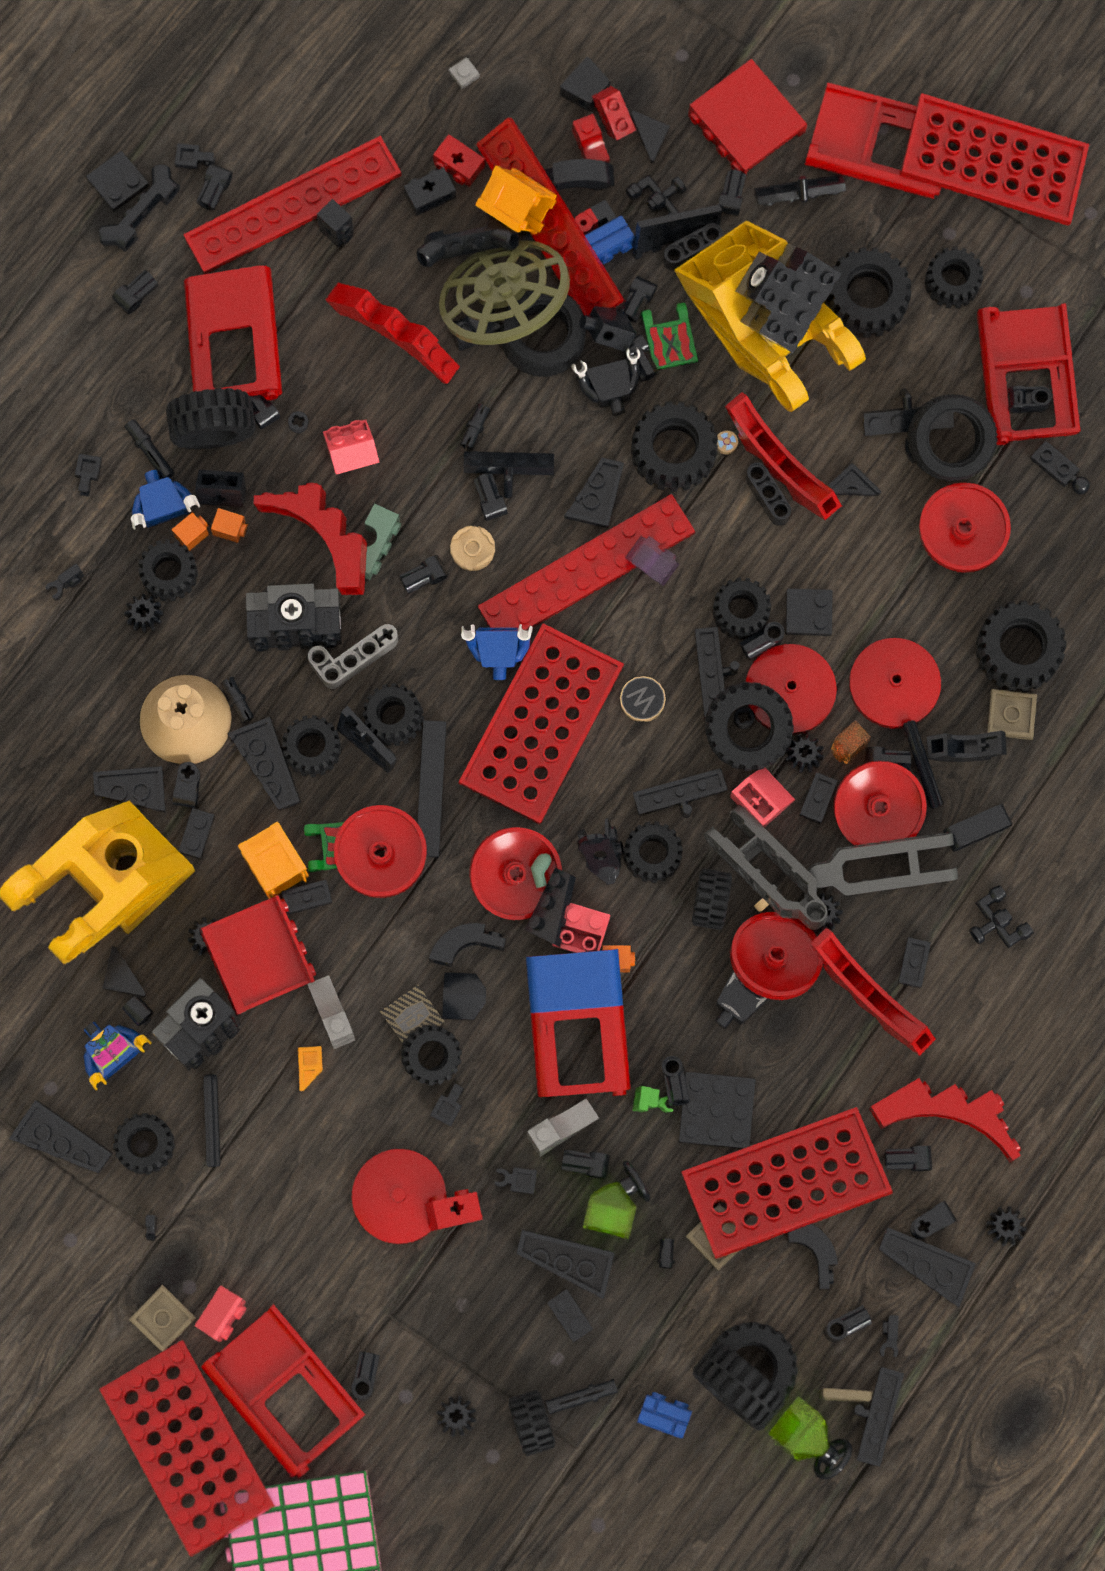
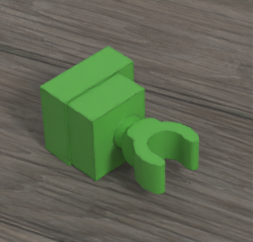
(649, 1098)

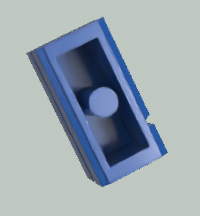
(611, 239)
(664, 1415)

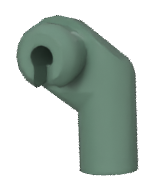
(538, 869)

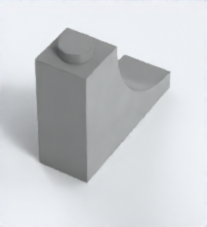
(331, 1012)
(561, 1127)

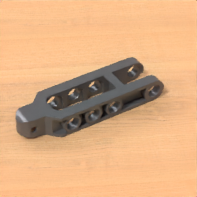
(831, 874)
(810, 909)

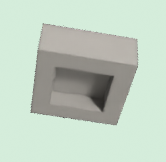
(464, 73)

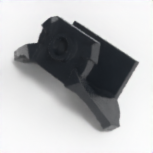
(606, 867)

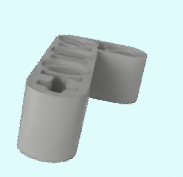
(355, 652)

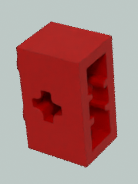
(613, 113)
(454, 151)
(467, 1210)

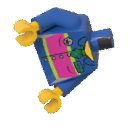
(110, 1050)

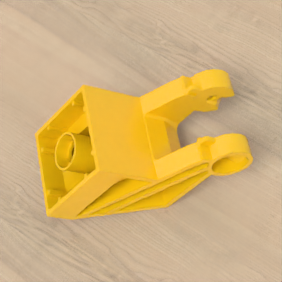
(712, 284)
(91, 856)

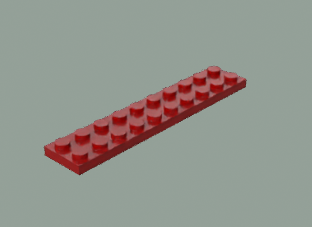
(291, 205)
(589, 280)
(585, 568)

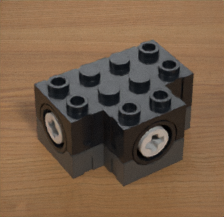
(785, 294)
(293, 618)
(197, 1026)

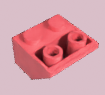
(351, 446)
(762, 796)
(583, 929)
(221, 1314)

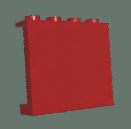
(746, 117)
(257, 954)

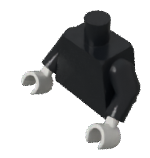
(611, 382)

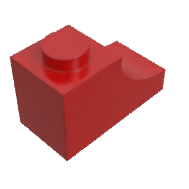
(590, 138)

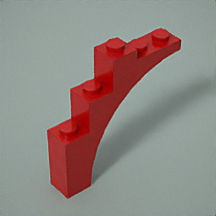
(389, 322)
(779, 462)
(309, 508)
(869, 995)
(950, 1104)

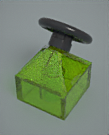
(611, 1207)
(805, 1436)

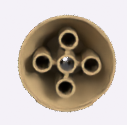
(185, 719)

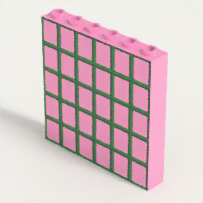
(311, 1528)

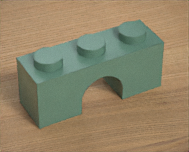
(384, 525)

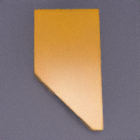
(309, 1065)

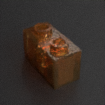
(850, 743)

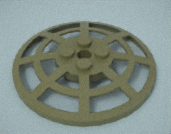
(505, 295)

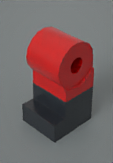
(595, 217)

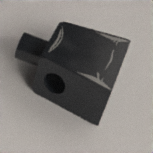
(737, 1002)

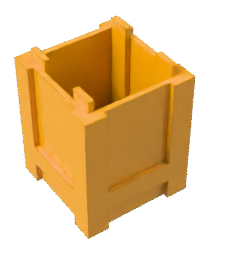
(516, 200)
(273, 860)

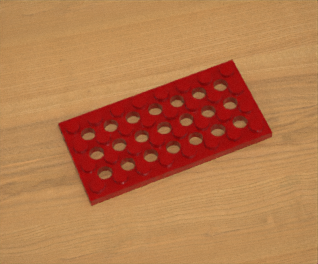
(977, 185)
(505, 718)
(788, 1218)
(149, 1456)

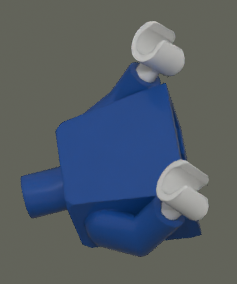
(160, 501)
(498, 646)

